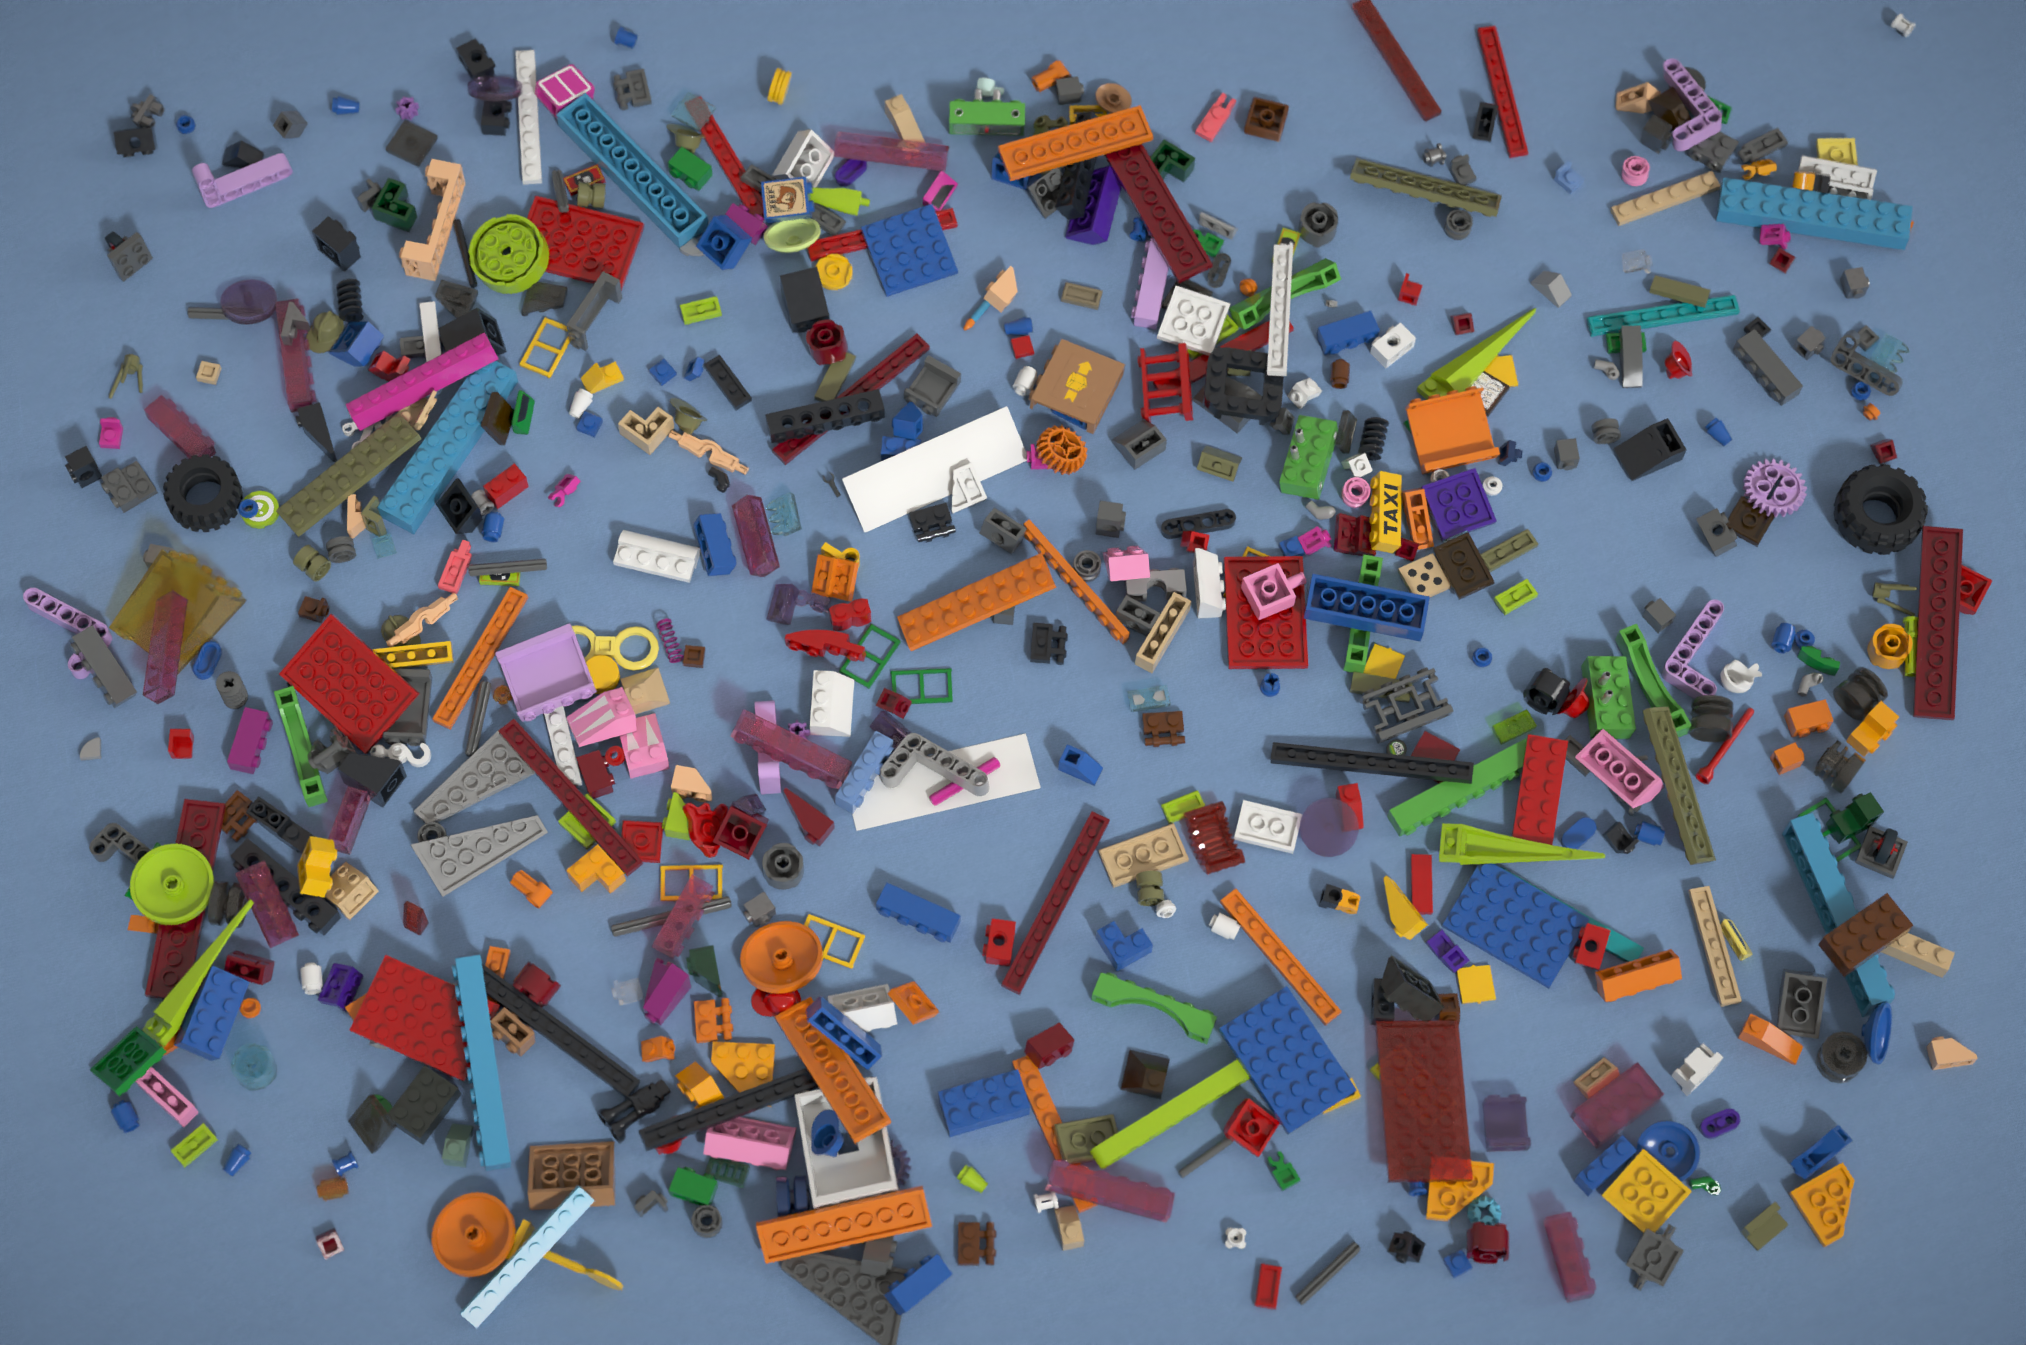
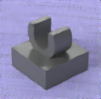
(1283, 421)

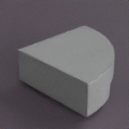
(691, 249)
(91, 750)

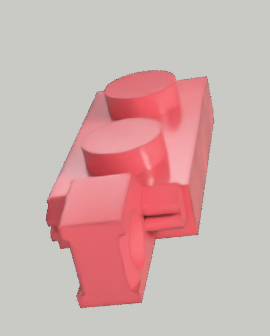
(456, 568)

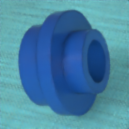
(185, 120)
(1863, 387)
(1542, 467)
(248, 503)
(1800, 642)
(1482, 652)

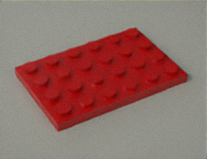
(586, 241)
(1274, 640)
(349, 683)
(415, 1017)

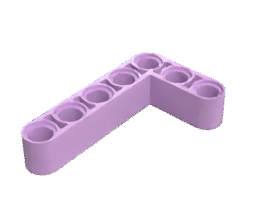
(1694, 99)
(241, 181)
(72, 624)
(1689, 650)
(767, 767)

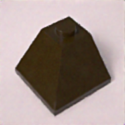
(1670, 108)
(1145, 1074)

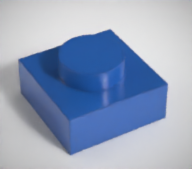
(694, 369)
(662, 372)
(589, 424)
(1291, 547)
(1457, 1263)

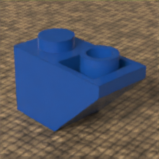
(908, 422)
(1079, 765)

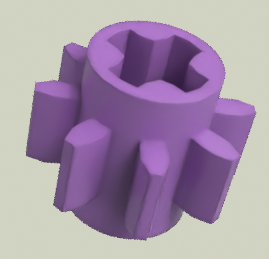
(407, 108)
(799, 727)

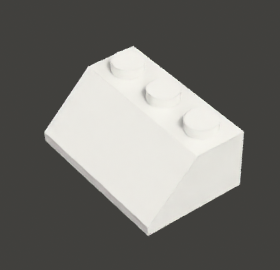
(805, 157)
(1208, 584)
(831, 704)
(867, 1007)

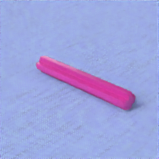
(952, 788)

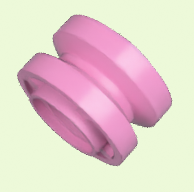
(1635, 171)
(1358, 484)

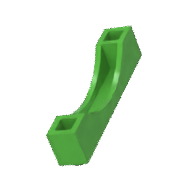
(1309, 279)
(1359, 639)
(1639, 660)
(300, 745)
(1114, 992)

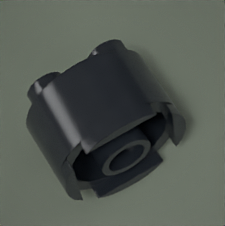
(1547, 692)

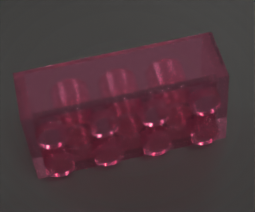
(1617, 1105)

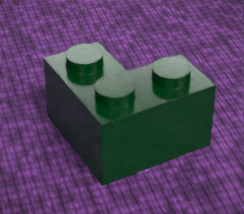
(1173, 161)
(392, 208)
(1855, 818)

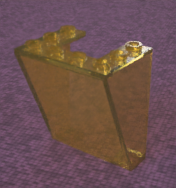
(208, 606)

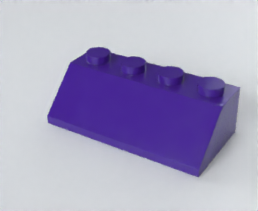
(1099, 209)

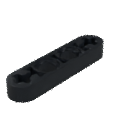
(1198, 524)

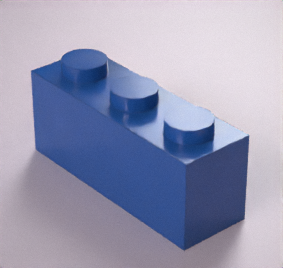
(1347, 333)
(714, 544)
(1605, 1165)
(917, 1283)

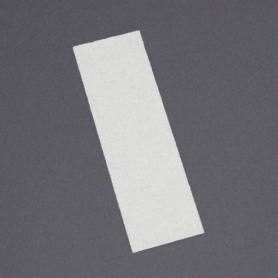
(926, 470)
(911, 796)

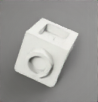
(1358, 464)

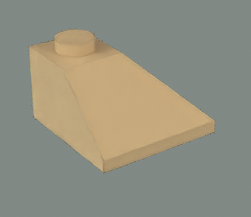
(645, 690)

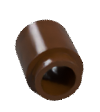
(1339, 374)

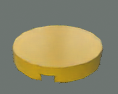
(834, 271)

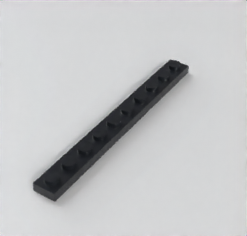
(1372, 763)
(559, 1034)
(726, 1109)

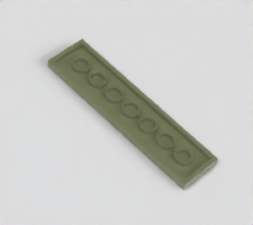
(1426, 187)
(348, 474)
(1678, 785)

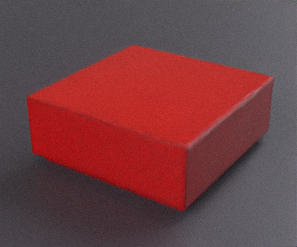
(1022, 347)

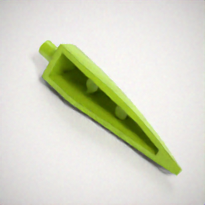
(840, 199)

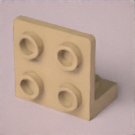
(417, 413)
(350, 890)

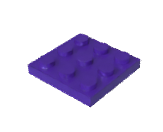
(1458, 504)

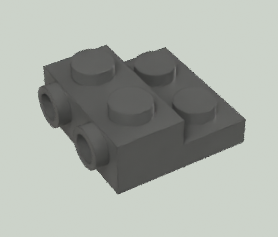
(1714, 151)
(128, 486)

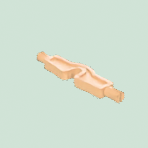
(717, 457)
(414, 625)

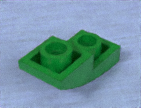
(1812, 657)

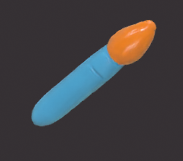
(976, 315)

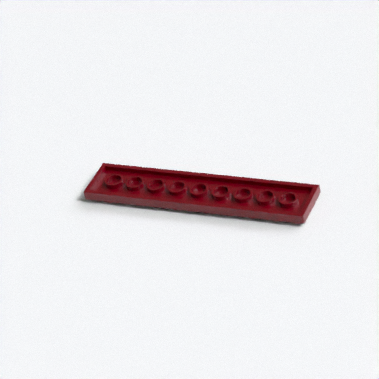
(1159, 212)
(1938, 623)
(178, 944)

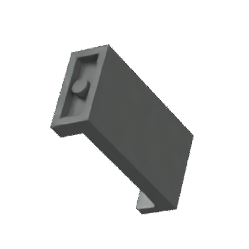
(604, 288)
(413, 723)

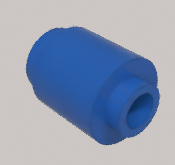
(492, 526)
(1783, 638)
(1649, 833)
(125, 1116)

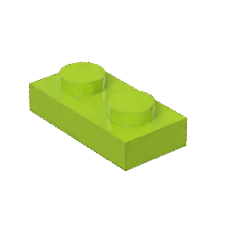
(700, 310)
(1515, 597)
(194, 1145)

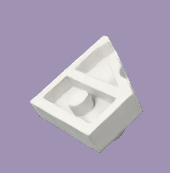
(966, 488)

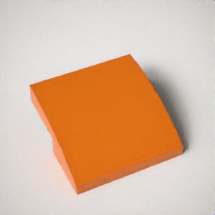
(835, 577)

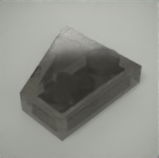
(544, 297)
(456, 298)

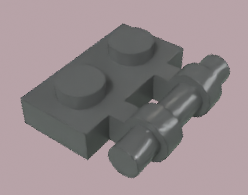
(638, 88)

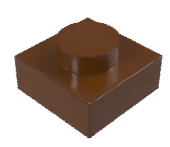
(694, 656)

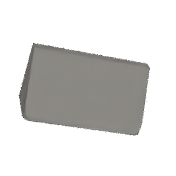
(1217, 225)

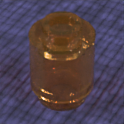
(332, 1188)

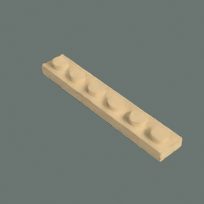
(1665, 198)
(1714, 946)

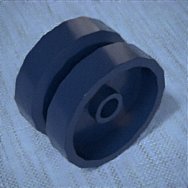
(793, 1199)

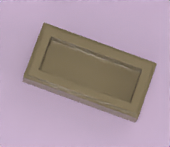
(1081, 296)

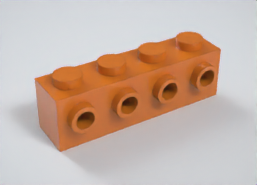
(1638, 975)

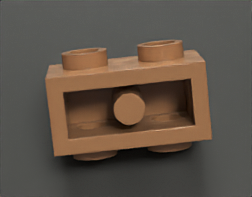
(509, 1029)

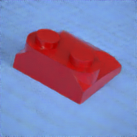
(1972, 590)
(1250, 1127)

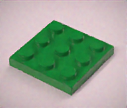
(128, 1061)

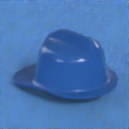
(826, 1134)

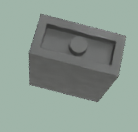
(933, 386)

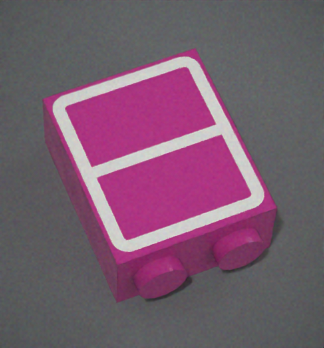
(563, 88)

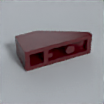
(813, 823)

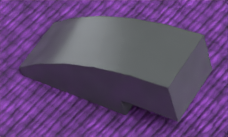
(1631, 356)

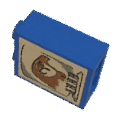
(787, 199)

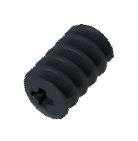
(349, 300)
(1373, 437)

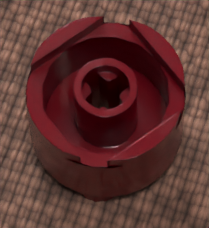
(827, 342)
(536, 983)
(1488, 1243)

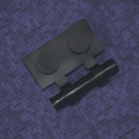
(929, 518)
(1041, 643)

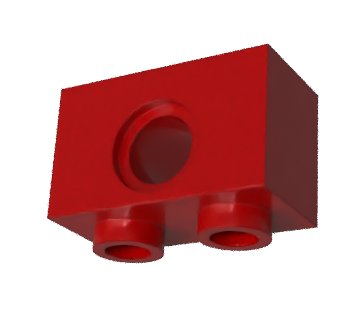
(1600, 937)
(1002, 953)

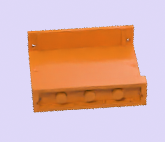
(1450, 430)

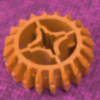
(1065, 446)

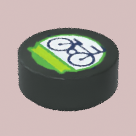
(1396, 747)

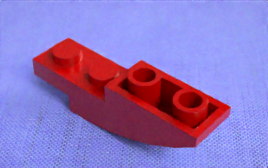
(819, 641)

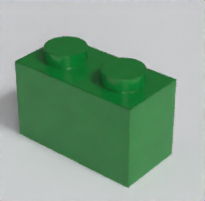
(689, 169)
(693, 1187)

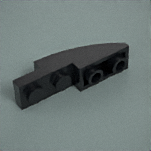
(279, 824)

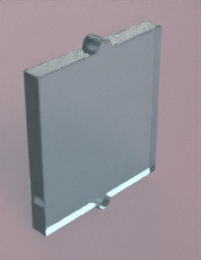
(693, 111)

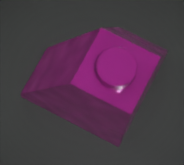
(665, 991)

